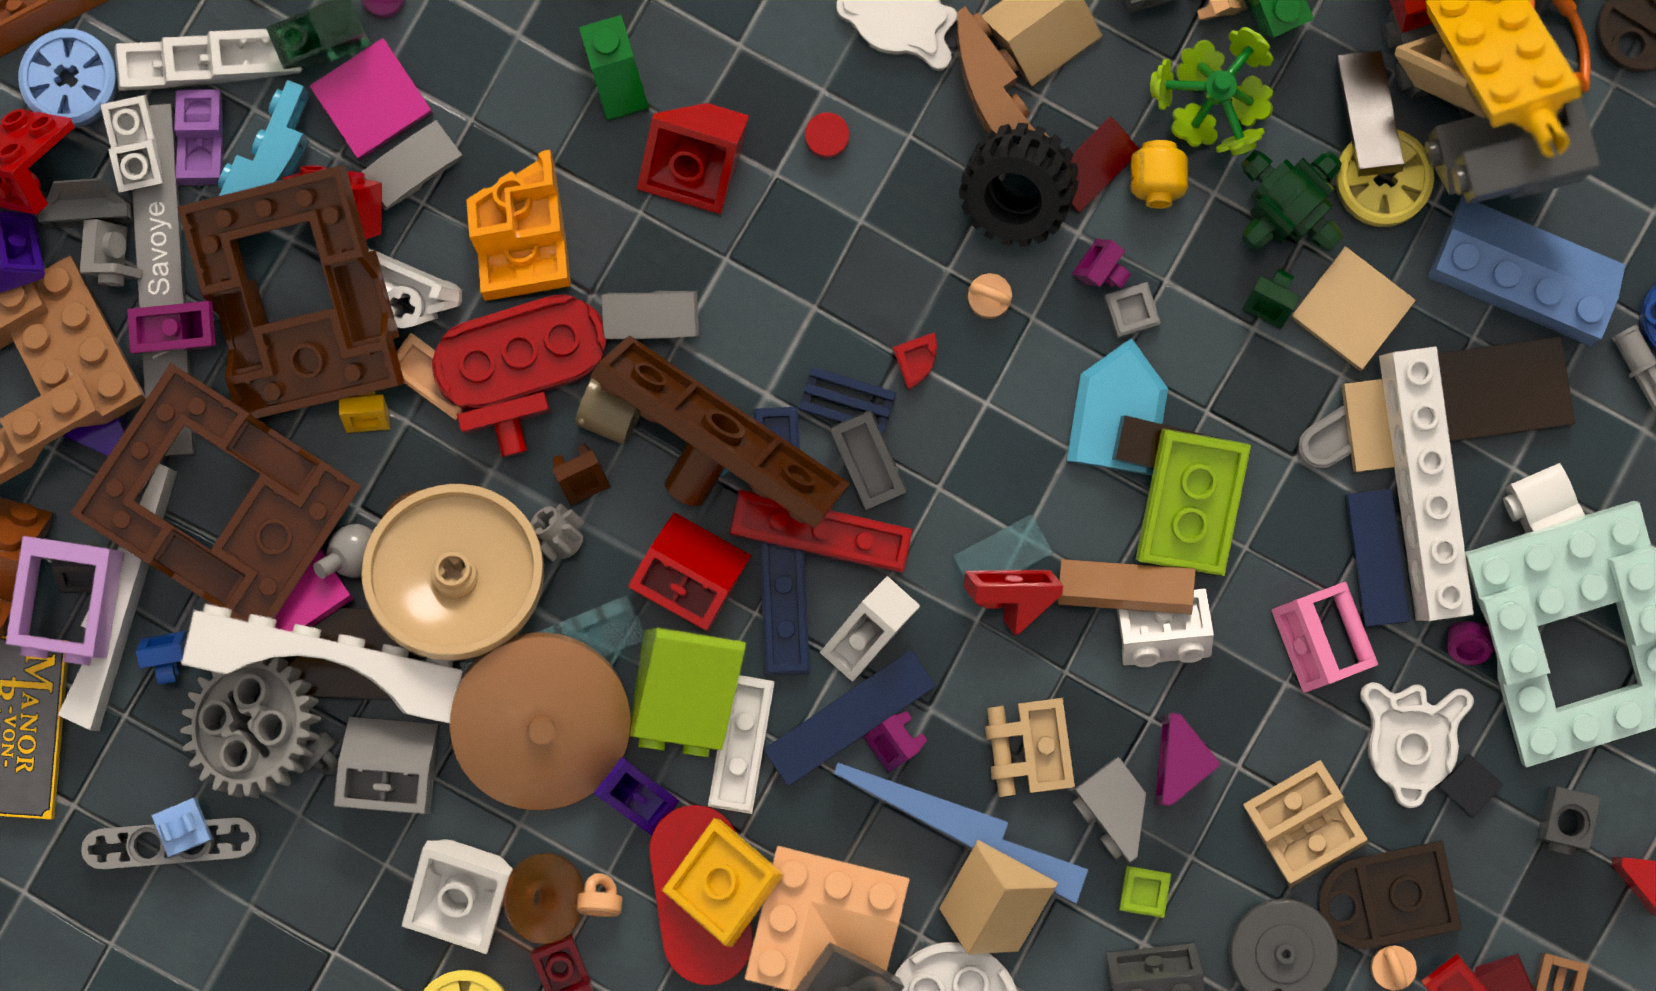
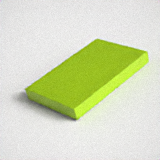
(1193, 502)

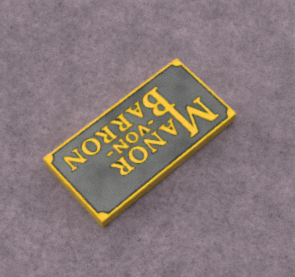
(30, 731)

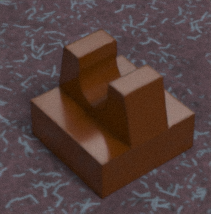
(580, 476)

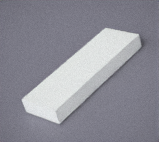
(740, 759)

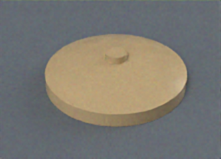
(453, 571)

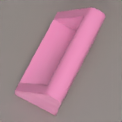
(1309, 645)

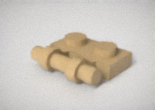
(1044, 747)

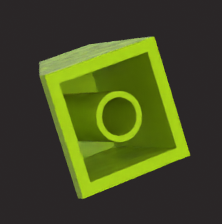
(684, 690)

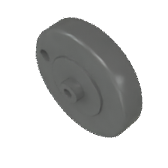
(1283, 948)

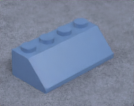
(1528, 272)

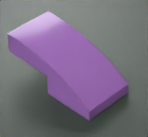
(199, 137)

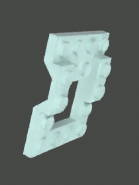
(1553, 577)

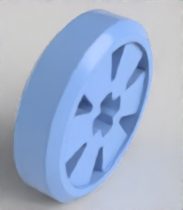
(71, 51)

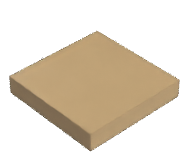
(1352, 308)
(1368, 426)

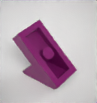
(171, 327)

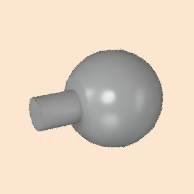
(344, 552)

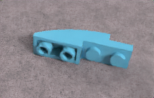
(276, 149)

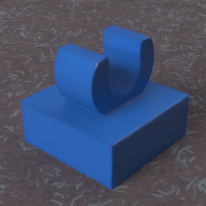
(162, 653)

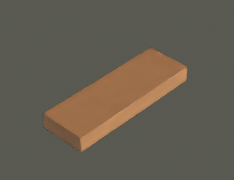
(1127, 586)

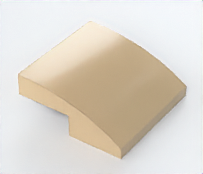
(1305, 823)

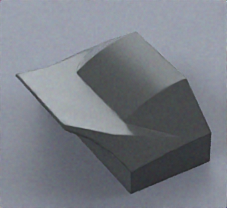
(81, 200)

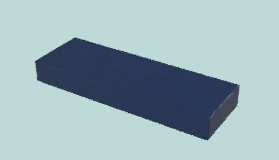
(1377, 558)

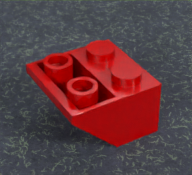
(689, 572)

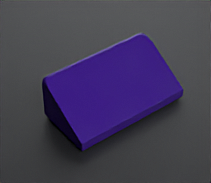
(19, 251)

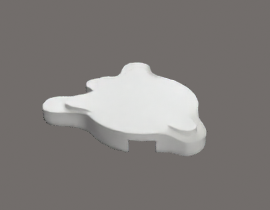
(903, 27)
(1411, 740)

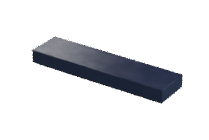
(849, 717)

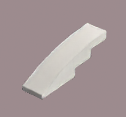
(198, 60)

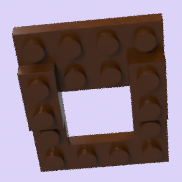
(312, 354)
(269, 535)

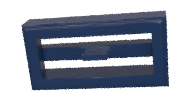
(849, 383)

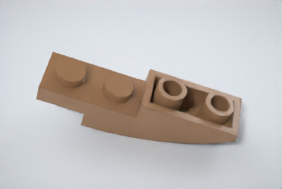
(988, 75)

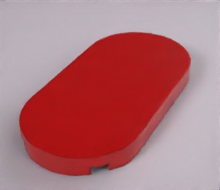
(519, 352)
(686, 943)

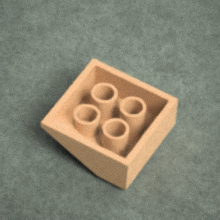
(821, 905)

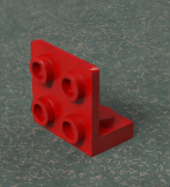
(23, 141)

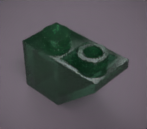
(319, 34)

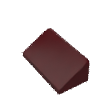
(1101, 161)

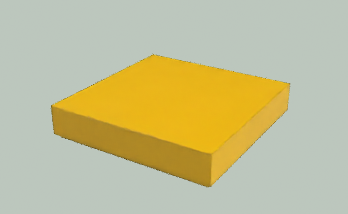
(723, 882)

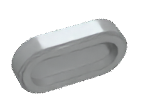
(1325, 441)

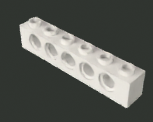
(1426, 484)

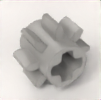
(557, 531)

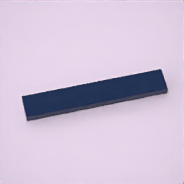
(783, 578)

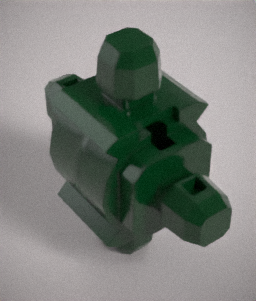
(1291, 200)

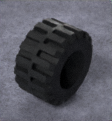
(1010, 214)

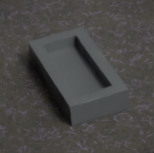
(868, 459)

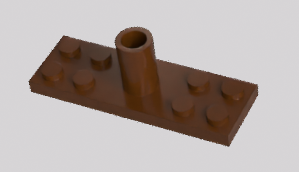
(716, 437)

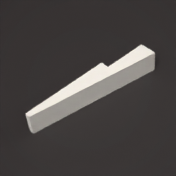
(94, 682)

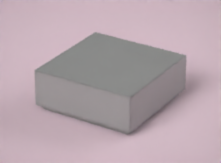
(1132, 310)

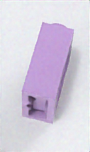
(101, 607)

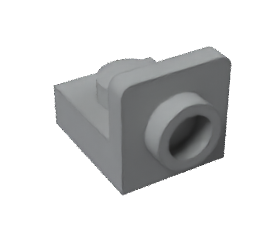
(105, 253)

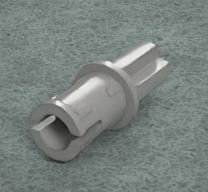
(1639, 360)

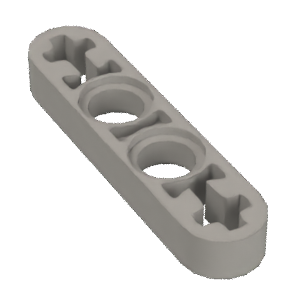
(116, 859)

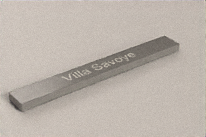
(161, 256)

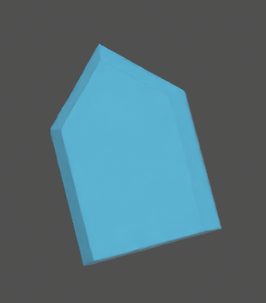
(1107, 390)

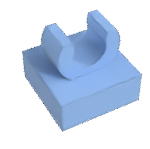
(182, 827)

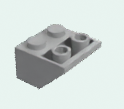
(387, 765)

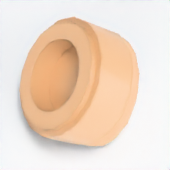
(989, 296)
(600, 903)
(1393, 967)

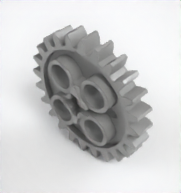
(220, 748)

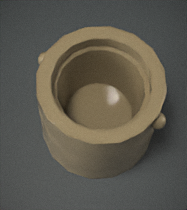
(606, 414)

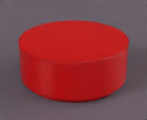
(827, 135)

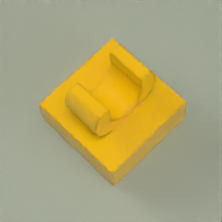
(364, 413)

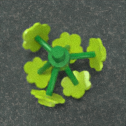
(1203, 73)

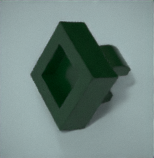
(1272, 299)

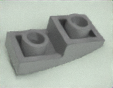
(413, 163)
(650, 315)

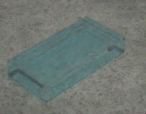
(1008, 549)

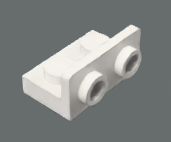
(1166, 636)

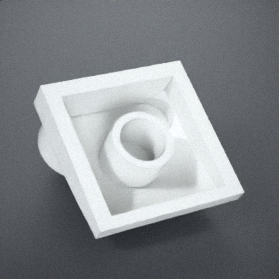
(457, 894)

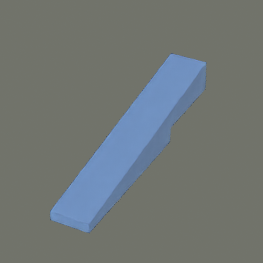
(967, 827)

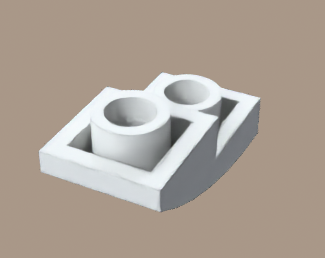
(132, 143)

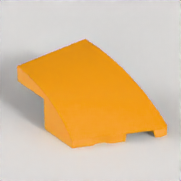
(520, 232)

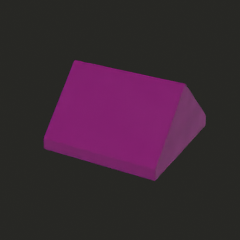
(1181, 761)

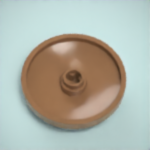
(539, 721)

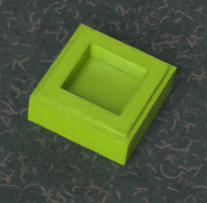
(1144, 891)

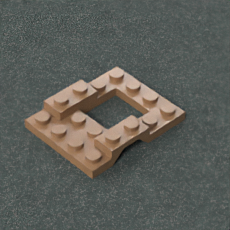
(70, 359)

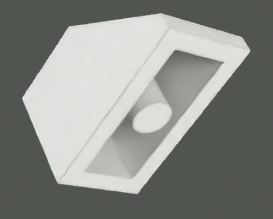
(869, 628)

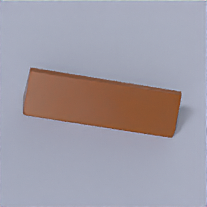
(29, 19)

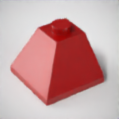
(693, 154)

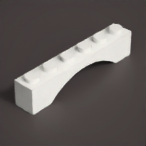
(413, 685)

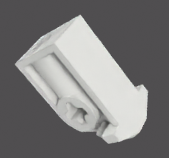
(426, 292)

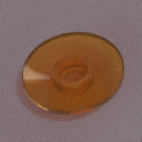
(558, 888)

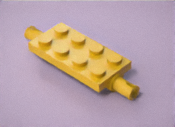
(1509, 64)

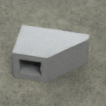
(1116, 804)

